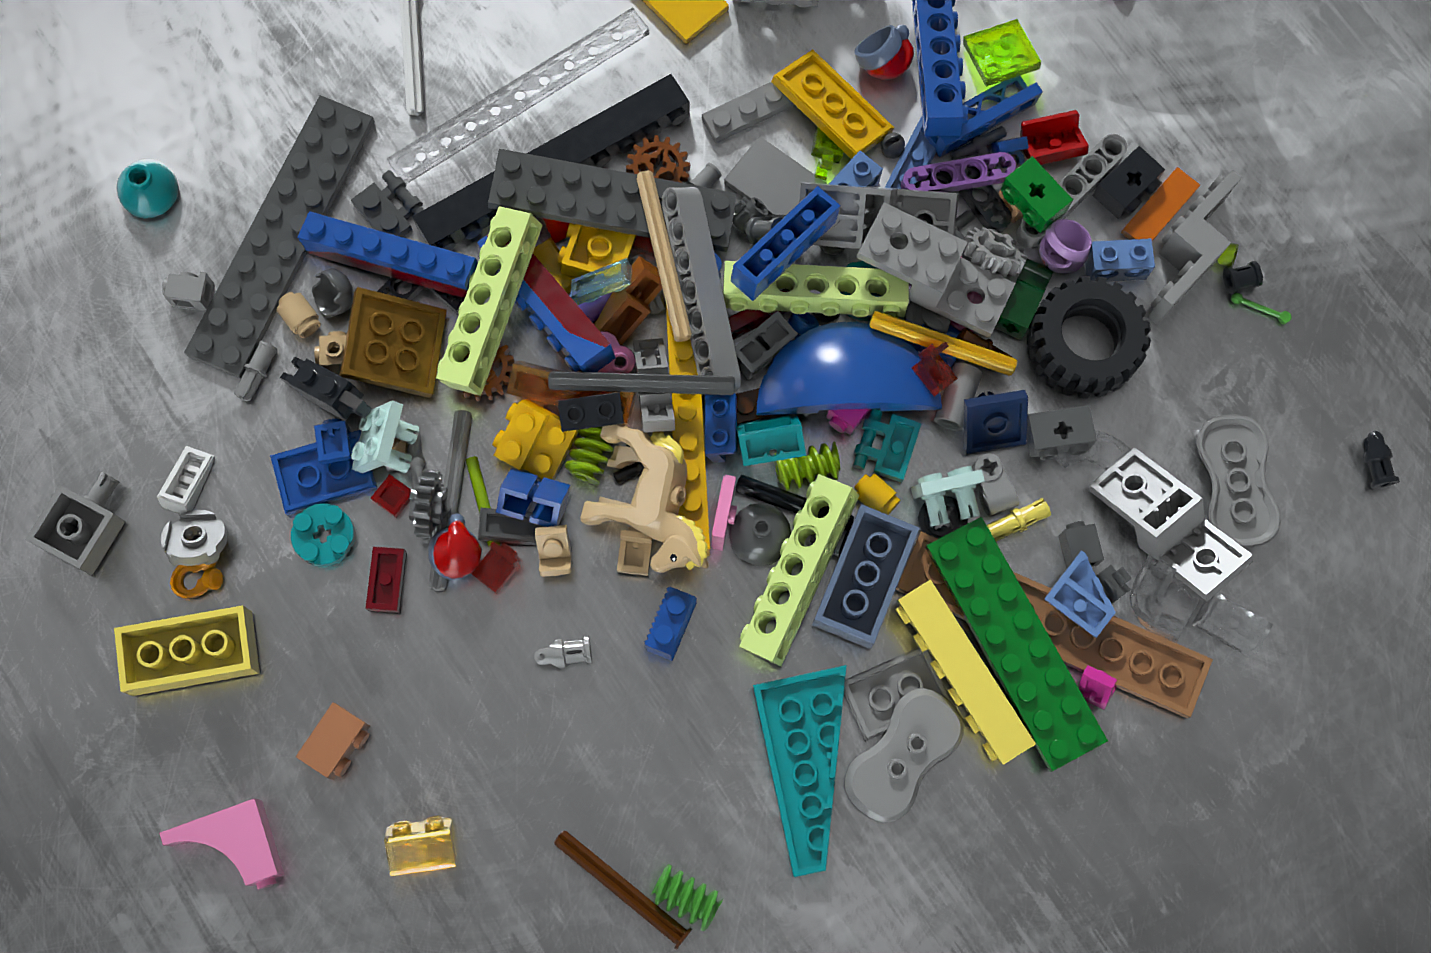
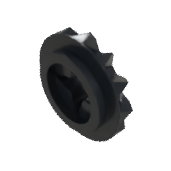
(954, 516)

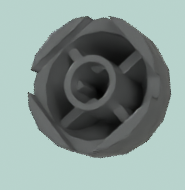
(759, 534)

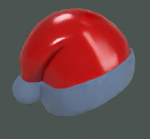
(886, 52)
(454, 550)

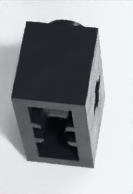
(1137, 169)

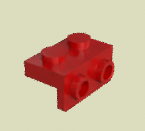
(1054, 137)

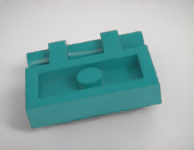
(896, 447)

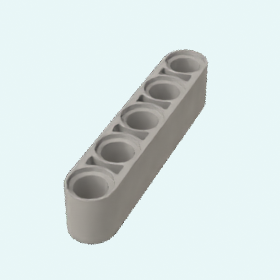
(1081, 181)

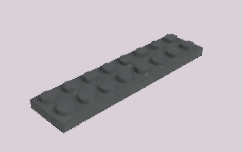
(593, 195)

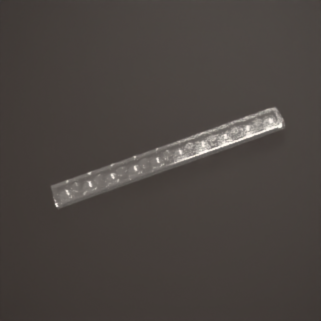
(518, 96)

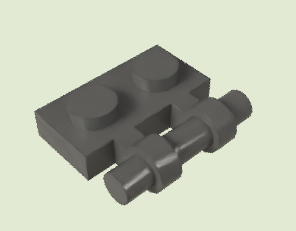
(379, 210)

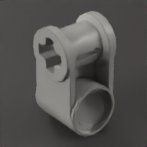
(997, 491)

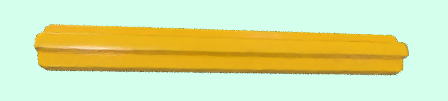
(957, 347)

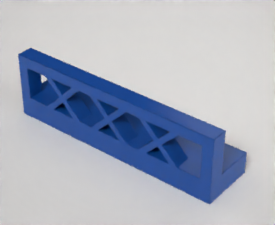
(992, 117)

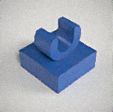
(1011, 147)

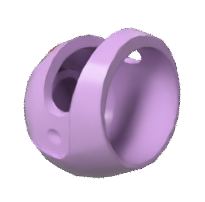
(1065, 246)

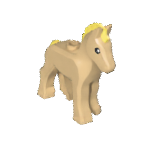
(655, 498)

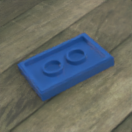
(308, 482)

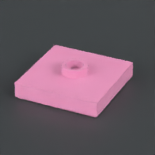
(725, 512)

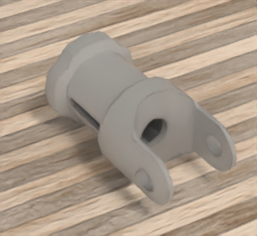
(558, 655)

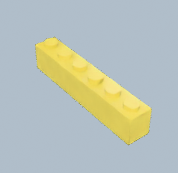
(966, 673)

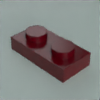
(385, 579)

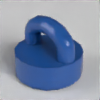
(802, 322)

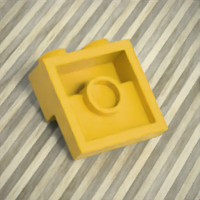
(592, 249)
(533, 440)

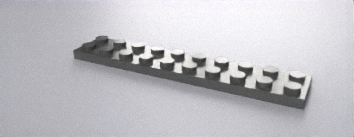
(271, 249)

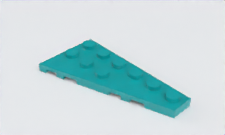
(802, 742)

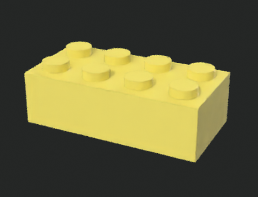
(186, 650)

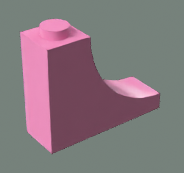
(241, 835)

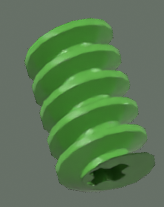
(686, 897)

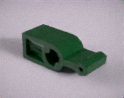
(1024, 299)

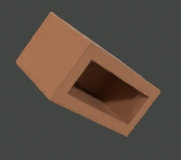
(334, 742)

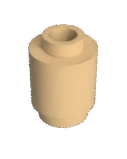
(298, 314)

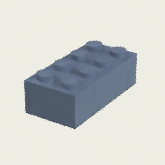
(866, 576)

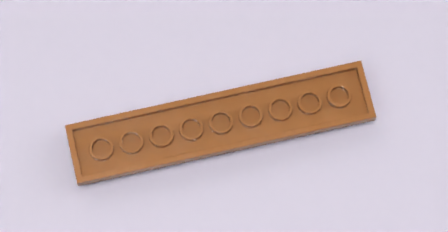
(1134, 656)

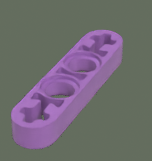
(957, 171)

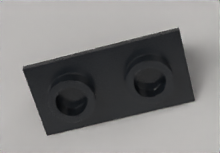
(591, 411)

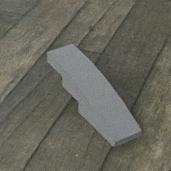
(655, 407)

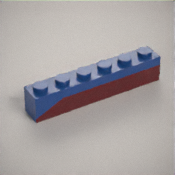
(387, 254)
(561, 318)

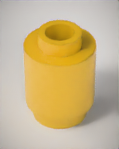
(876, 494)

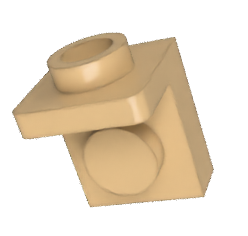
(553, 550)

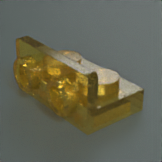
(420, 845)

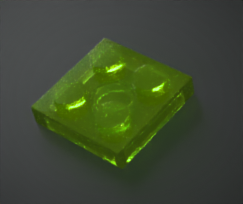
(1001, 52)

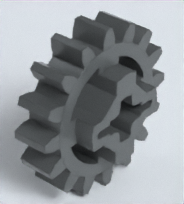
(428, 503)

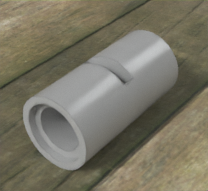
(965, 387)

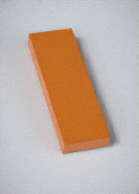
(1161, 206)

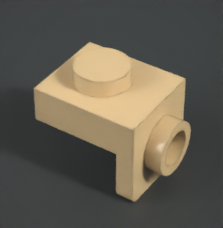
(634, 552)

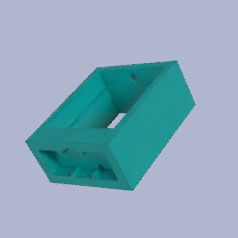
(764, 435)

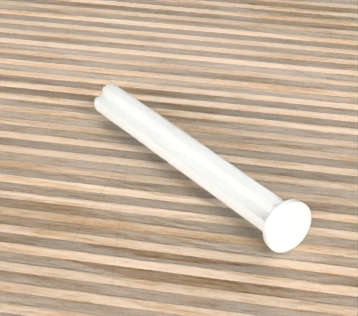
(412, 57)

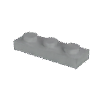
(745, 111)

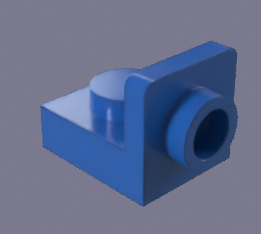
(333, 441)

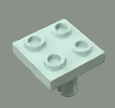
(377, 438)
(959, 481)

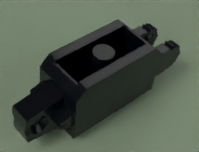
(326, 389)

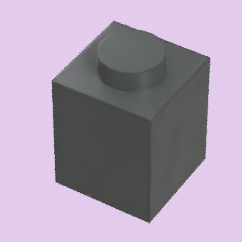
(1081, 537)

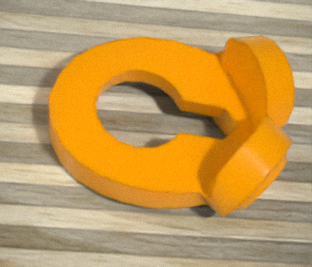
(211, 580)

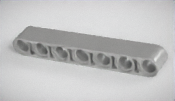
(700, 283)

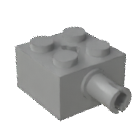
(70, 511)

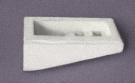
(190, 496)

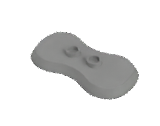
(1236, 459)
(889, 774)

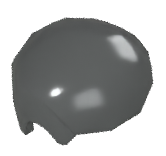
(333, 292)

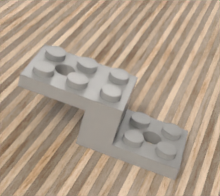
(862, 205)
(1193, 245)
(935, 270)
(1171, 523)

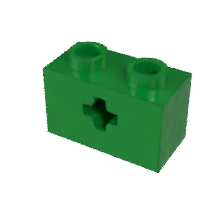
(1031, 180)

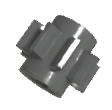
(747, 209)
(1114, 582)

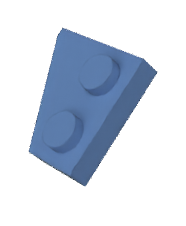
(1082, 596)

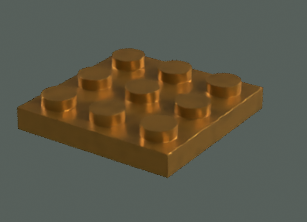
(393, 342)

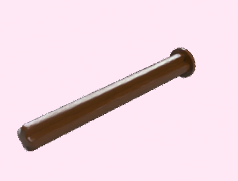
(622, 888)

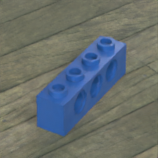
(785, 243)

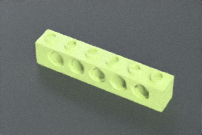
(829, 282)
(492, 316)
(803, 586)

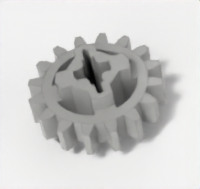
(994, 251)

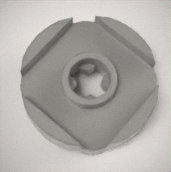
(200, 551)

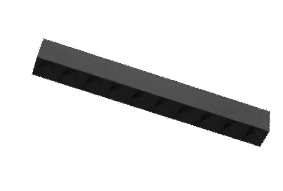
(588, 143)

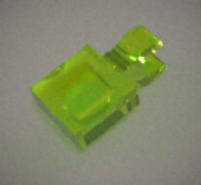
(827, 153)

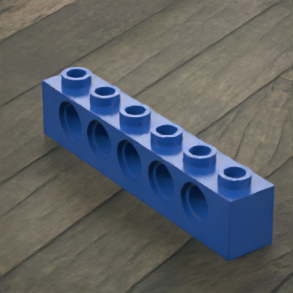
(939, 67)

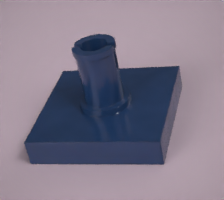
(995, 421)

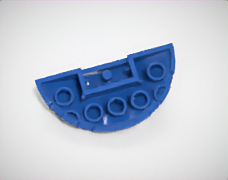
(844, 369)

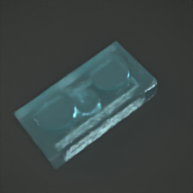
(601, 282)

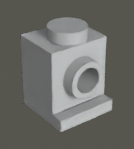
(188, 290)

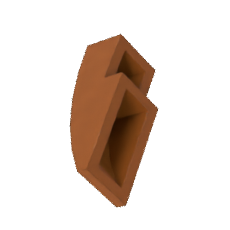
(630, 306)

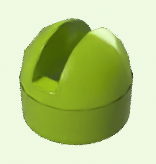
(1229, 255)

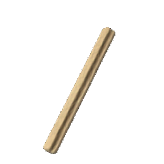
(663, 256)

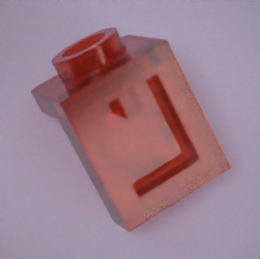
(933, 369)
(496, 567)

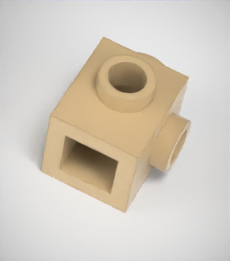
(331, 351)

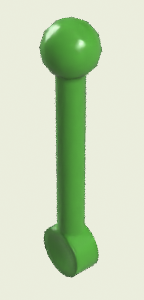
(1283, 317)

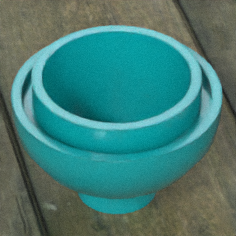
(153, 195)

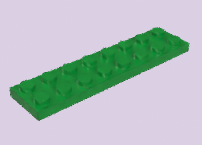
(1016, 644)

